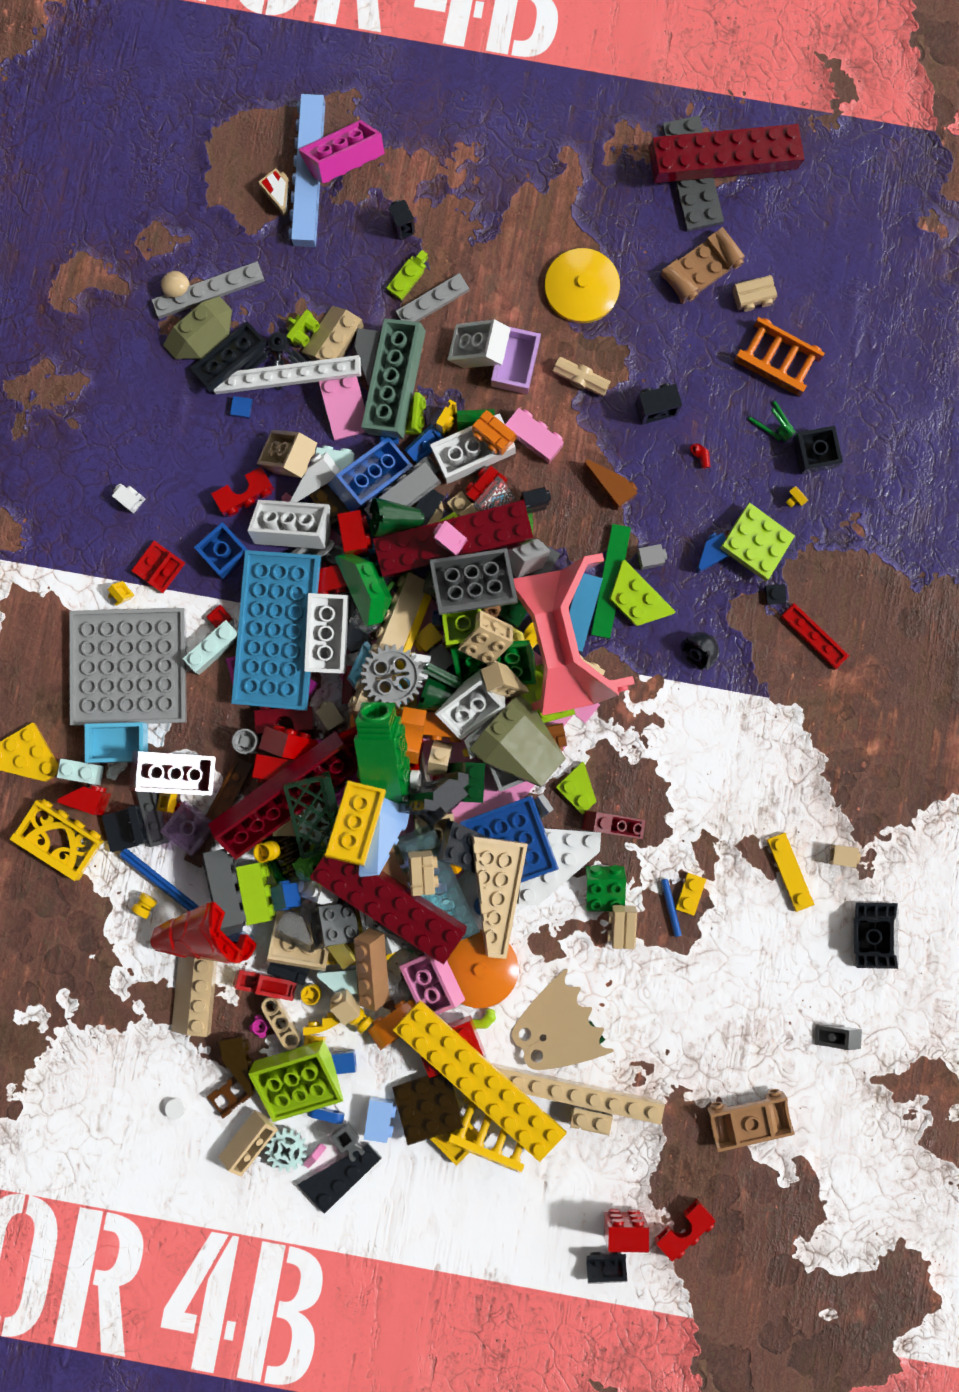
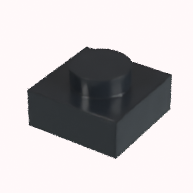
(775, 594)

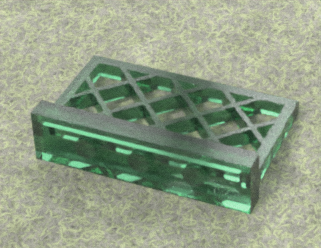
(330, 806)

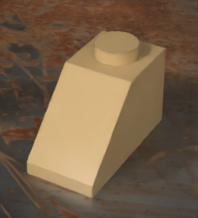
(439, 758)

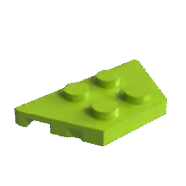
(637, 598)

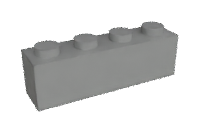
(410, 487)

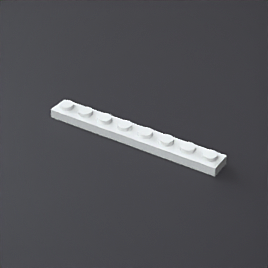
(291, 374)

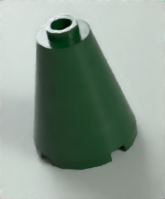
(392, 517)
(434, 695)

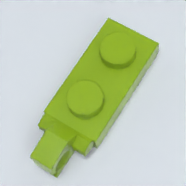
(408, 276)

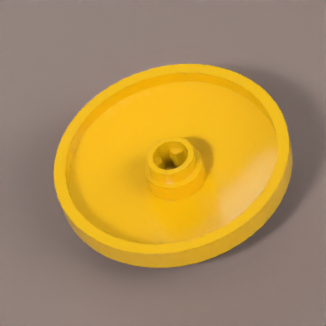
(582, 285)

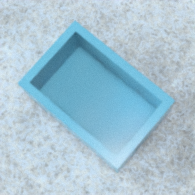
(114, 741)

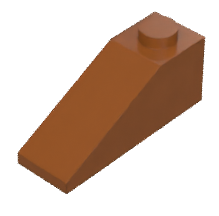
(615, 486)

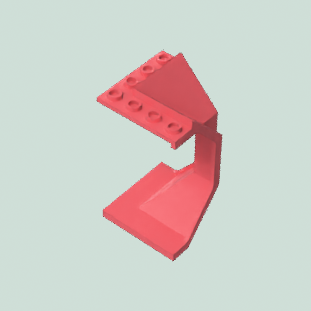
(566, 677)

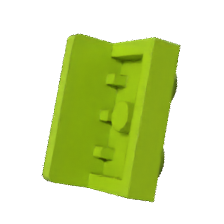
(415, 419)

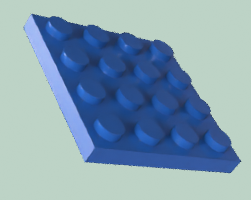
(519, 823)

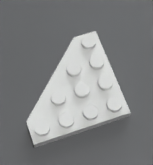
(571, 852)

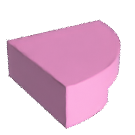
(315, 1155)

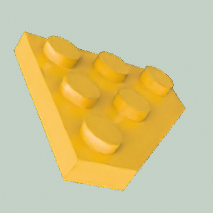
(28, 755)

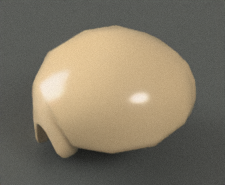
(174, 284)

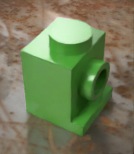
(305, 867)

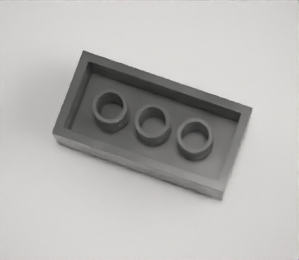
(222, 890)

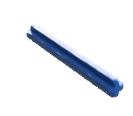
(158, 880)

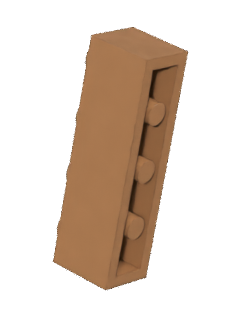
(371, 969)

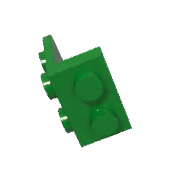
(605, 887)

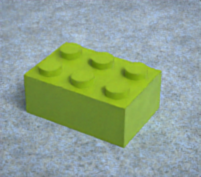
(256, 893)

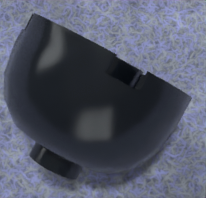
(701, 649)

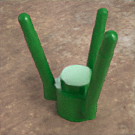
(784, 431)

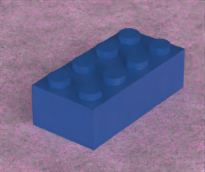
(370, 475)

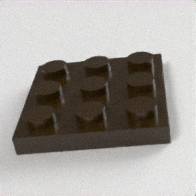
(427, 1108)

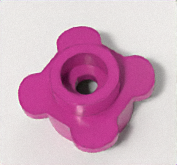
(261, 1032)

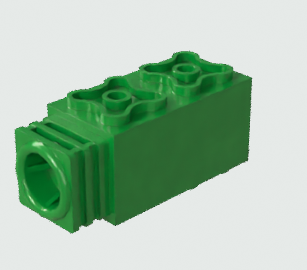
(382, 750)

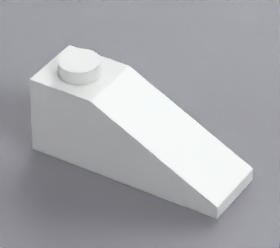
(319, 473)

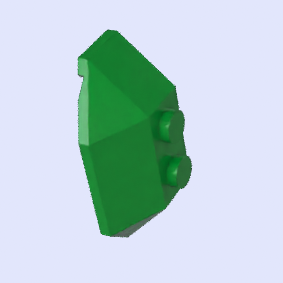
(366, 587)

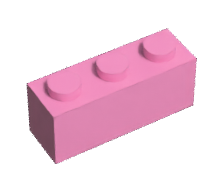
(535, 435)

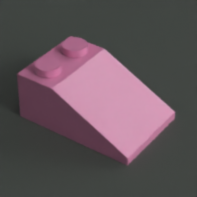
(343, 406)

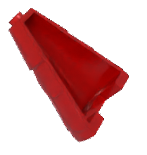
(199, 937)

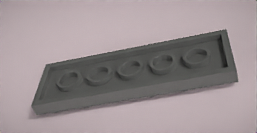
(696, 196)

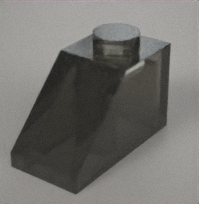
(294, 931)

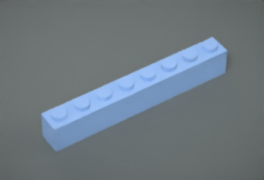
(306, 186)

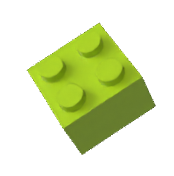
(458, 626)

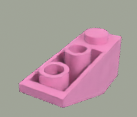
(449, 538)

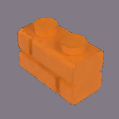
(493, 432)

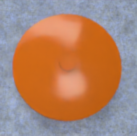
(482, 978)

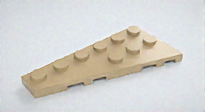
(498, 880)

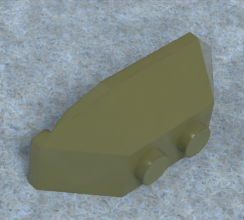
(200, 330)

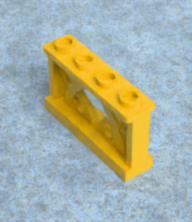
(31, 844)

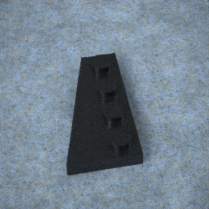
(337, 1179)

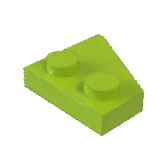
(578, 789)

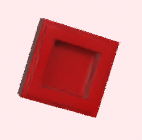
(218, 616)

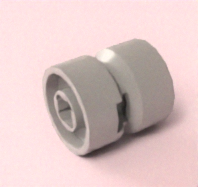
(246, 741)

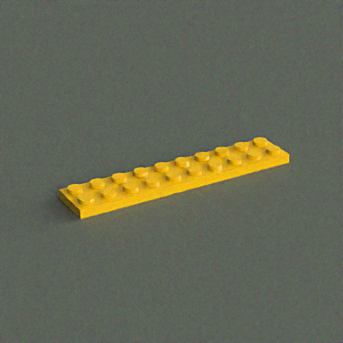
(479, 1080)

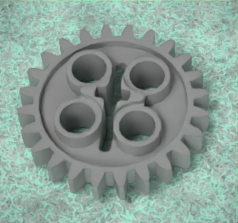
(387, 659)

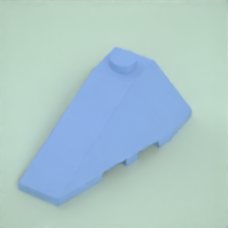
(386, 835)

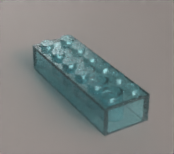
(449, 893)

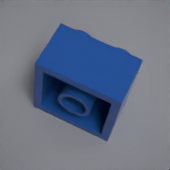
(222, 550)

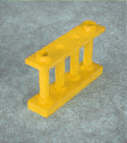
(477, 1147)

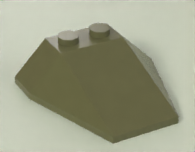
(519, 744)

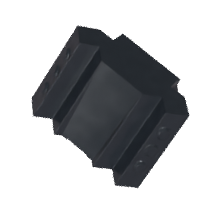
(436, 797)
(876, 935)

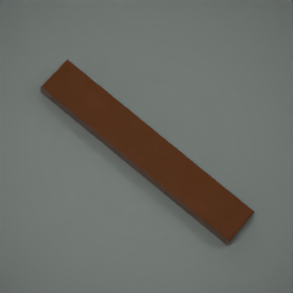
(223, 801)

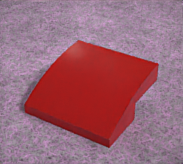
(158, 566)

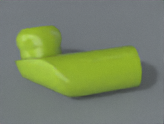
(487, 1020)

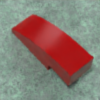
(264, 984)

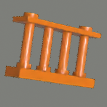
(779, 375)

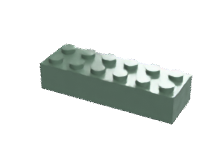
(393, 378)

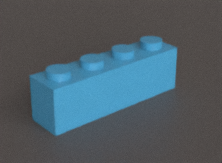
(583, 607)

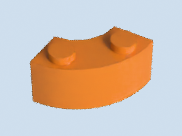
(414, 724)
(382, 1031)

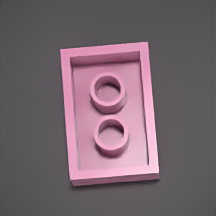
(432, 983)

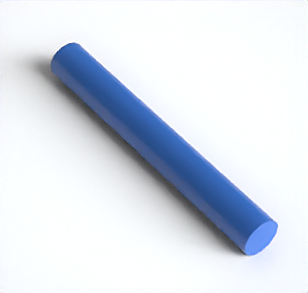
(671, 907)

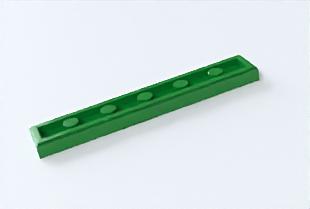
(615, 555)

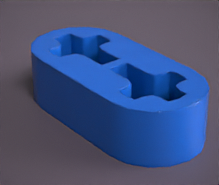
(328, 1115)

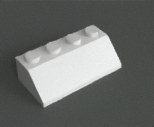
(463, 454)
(290, 524)
(326, 633)

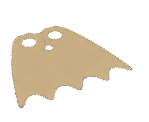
(566, 1028)

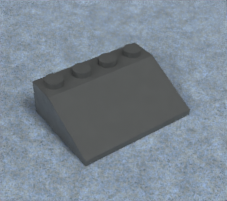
(473, 581)

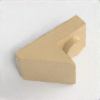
(461, 505)

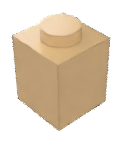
(844, 856)
(344, 1006)

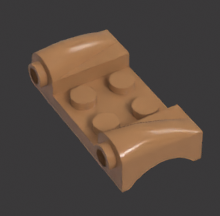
(703, 265)
(750, 1122)

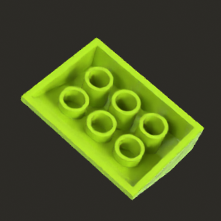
(296, 1081)

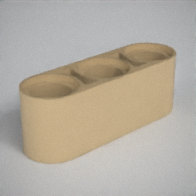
(281, 1032)

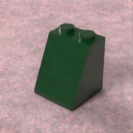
(476, 779)

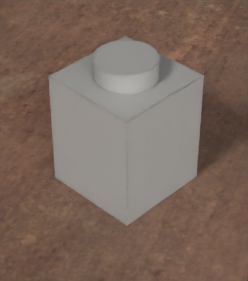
(651, 556)

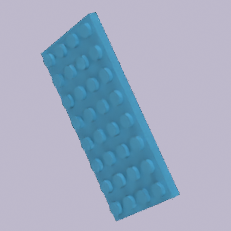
(274, 629)

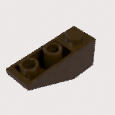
(236, 1058)

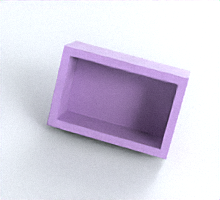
(518, 362)

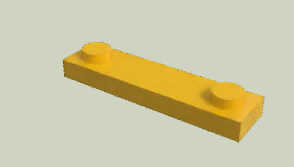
(790, 872)

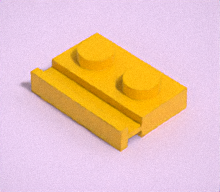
(444, 423)

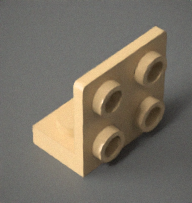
(488, 639)

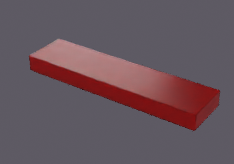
(814, 636)

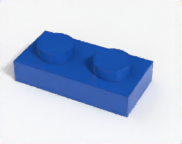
(421, 446)

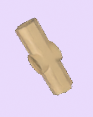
(581, 376)

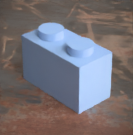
(379, 1119)

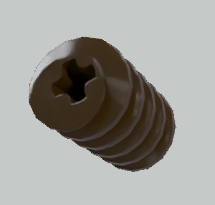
(288, 855)

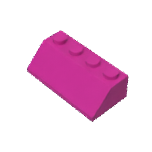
(342, 151)

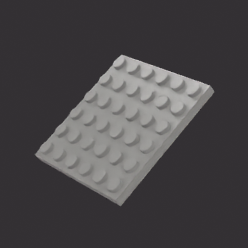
(128, 666)

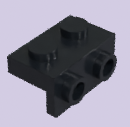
(606, 1268)

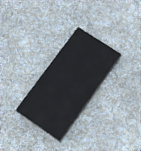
(228, 356)

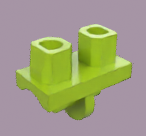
(300, 326)

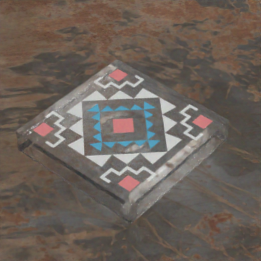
(494, 496)

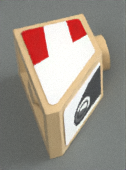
(277, 190)

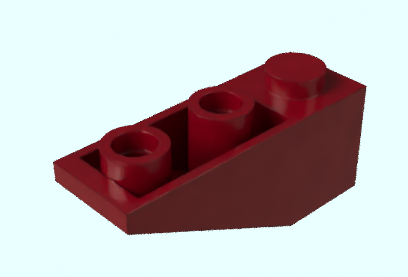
(613, 824)

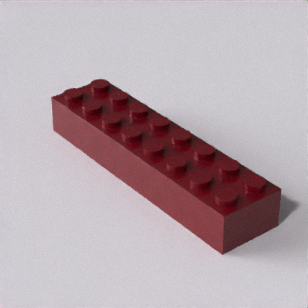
(726, 153)
(483, 529)
(267, 806)
(393, 907)

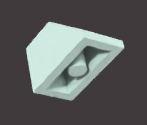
(340, 980)

